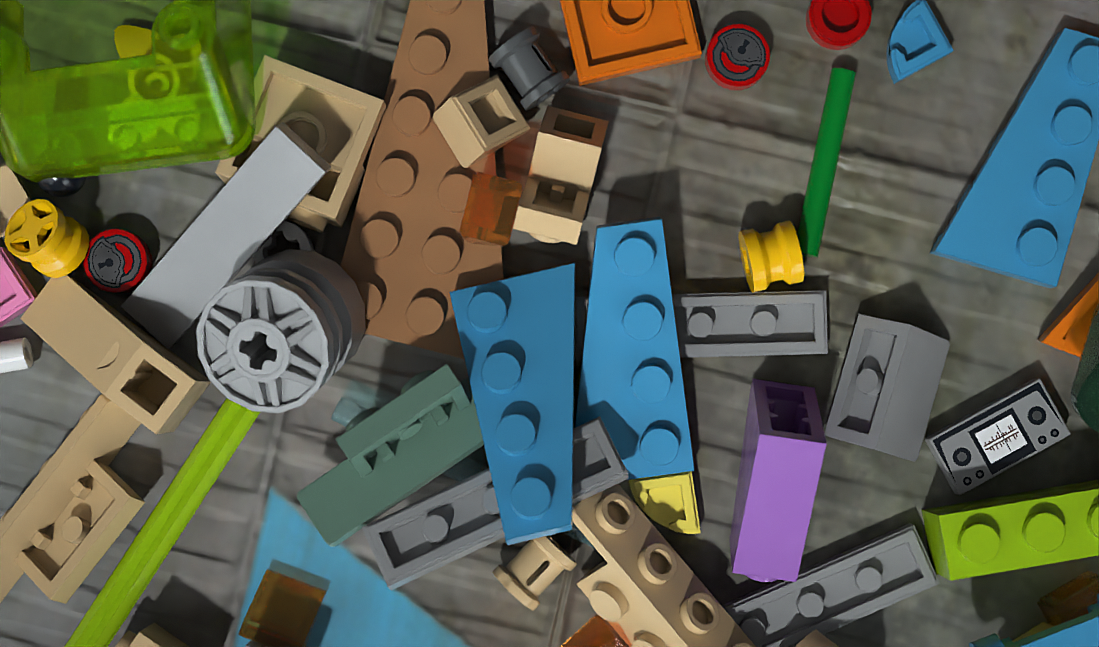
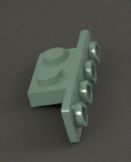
(394, 453)

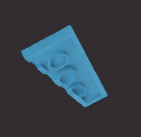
(1033, 181)
(633, 351)
(522, 382)

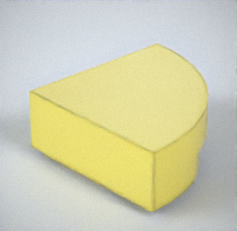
(668, 500)

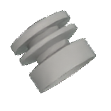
(281, 330)

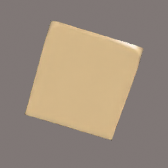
(480, 121)

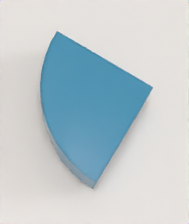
(915, 42)

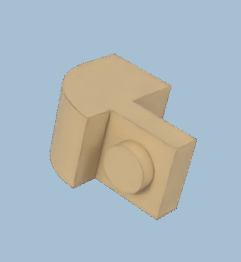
(560, 176)

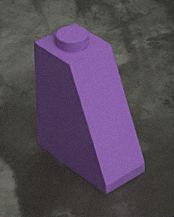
(776, 481)

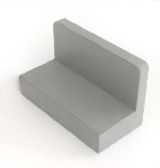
(887, 387)

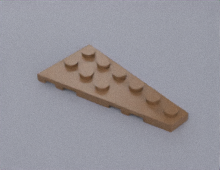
(415, 191)

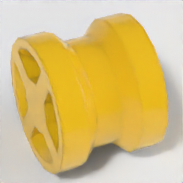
(46, 238)
(771, 256)

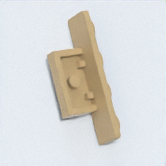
(70, 507)
(645, 583)

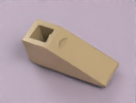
(115, 354)

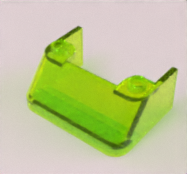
(132, 112)

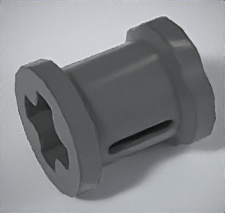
(529, 68)

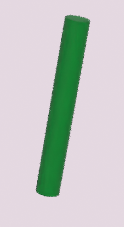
(825, 160)

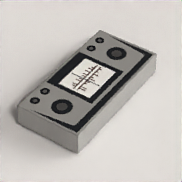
(997, 436)

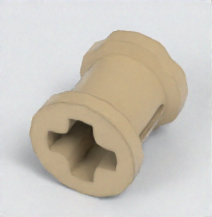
(534, 569)

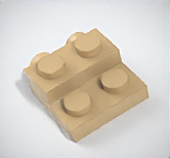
(329, 119)

